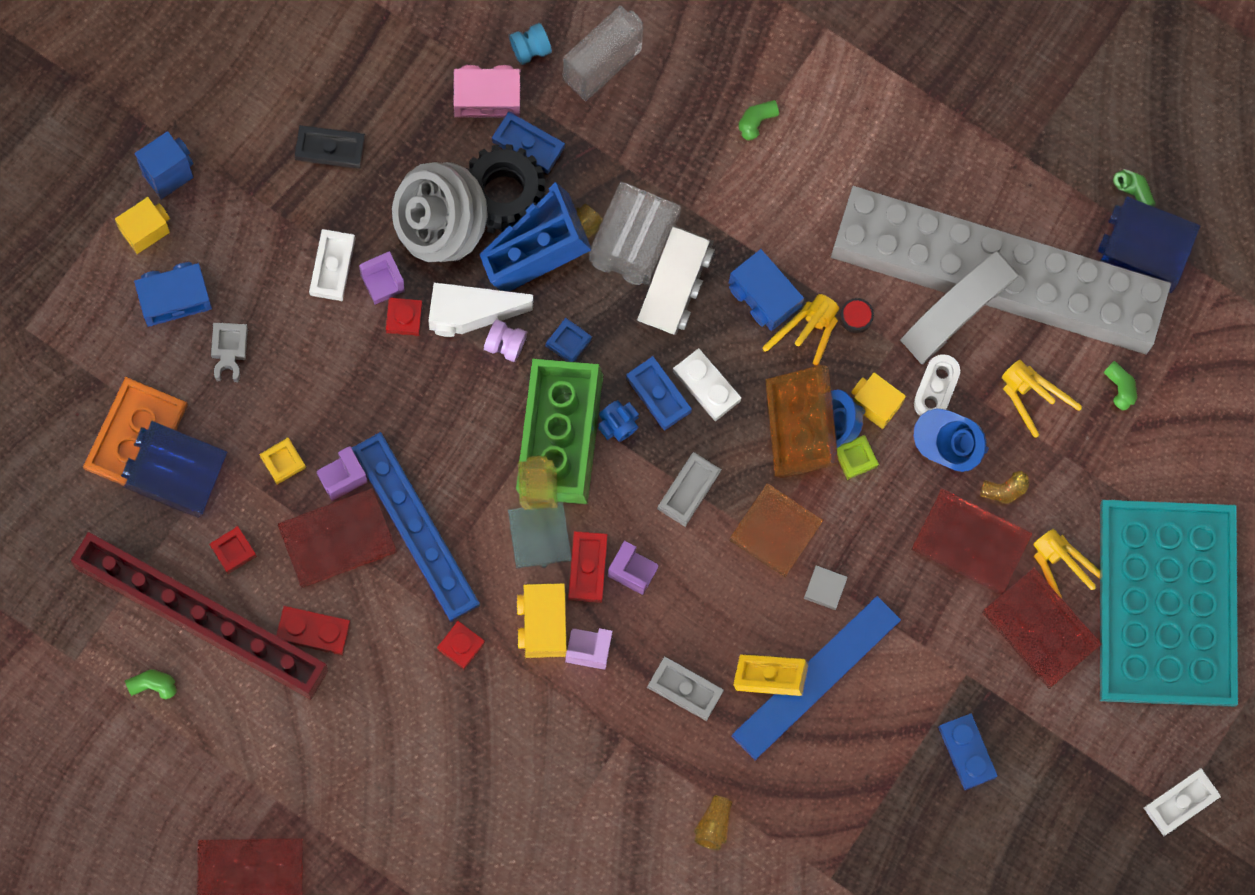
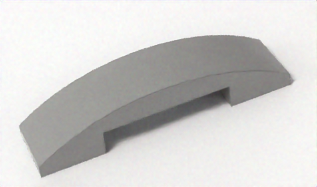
(958, 306)

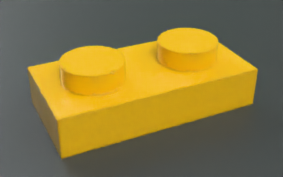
(770, 675)

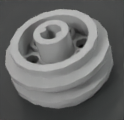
(436, 200)

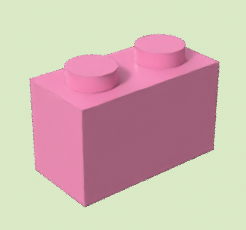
(486, 91)

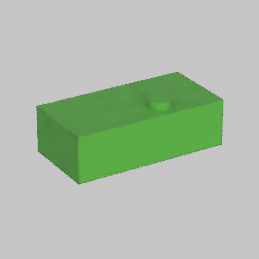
(563, 422)

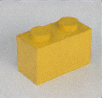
(543, 620)

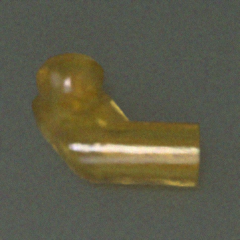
(1009, 490)

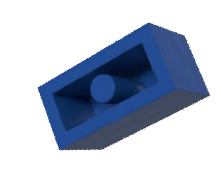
(165, 164)
(765, 290)
(172, 293)

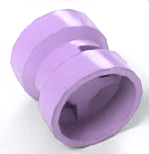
(505, 340)

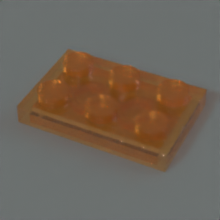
(801, 421)

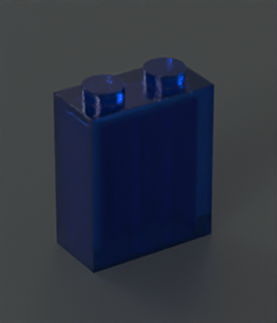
(1148, 241)
(173, 468)

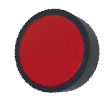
(856, 315)

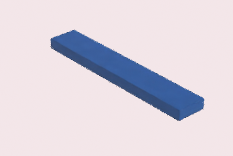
(415, 527)
(822, 674)

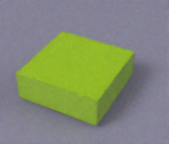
(856, 457)

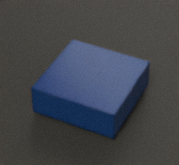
(568, 341)

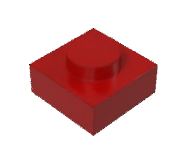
(404, 316)
(232, 550)
(461, 645)

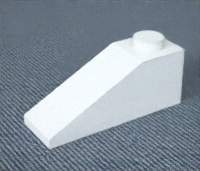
(469, 308)

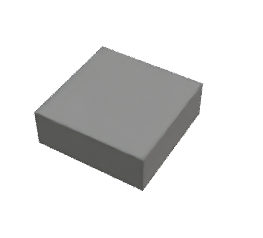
(825, 587)

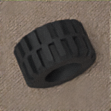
(513, 165)

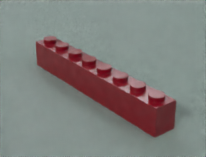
(199, 615)

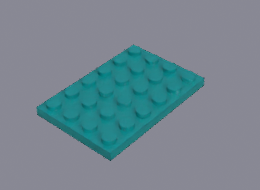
(1168, 603)

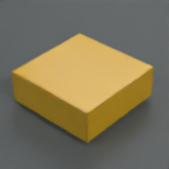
(282, 461)

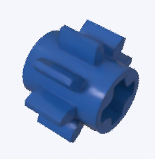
(618, 421)

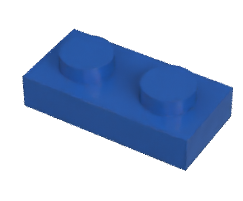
(530, 138)
(658, 393)
(967, 751)

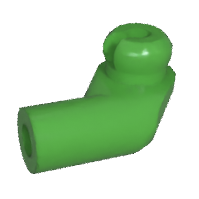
(1134, 185)
(1126, 386)
(154, 680)

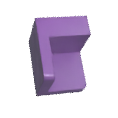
(382, 278)
(342, 475)
(632, 569)

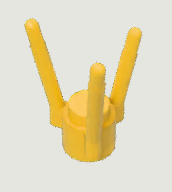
(819, 314)
(1023, 378)
(1056, 547)

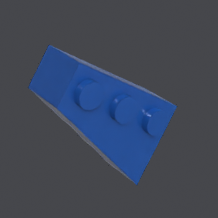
(537, 242)

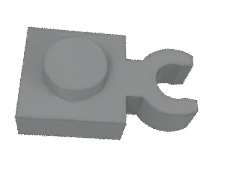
(229, 345)

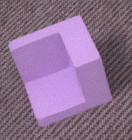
(589, 648)

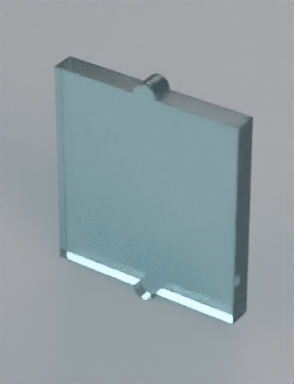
(539, 536)

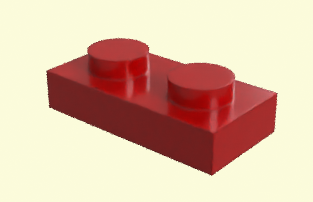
(587, 567)
(313, 630)

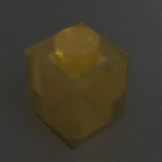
(537, 483)

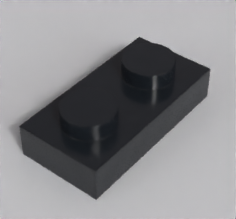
(329, 147)

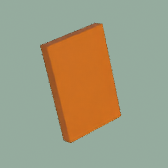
(132, 409)

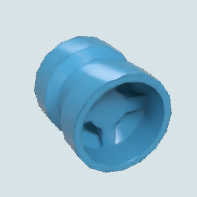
(530, 43)

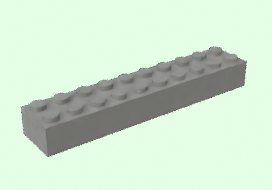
(1052, 282)

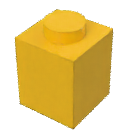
(143, 224)
(878, 399)

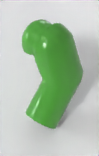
(754, 116)

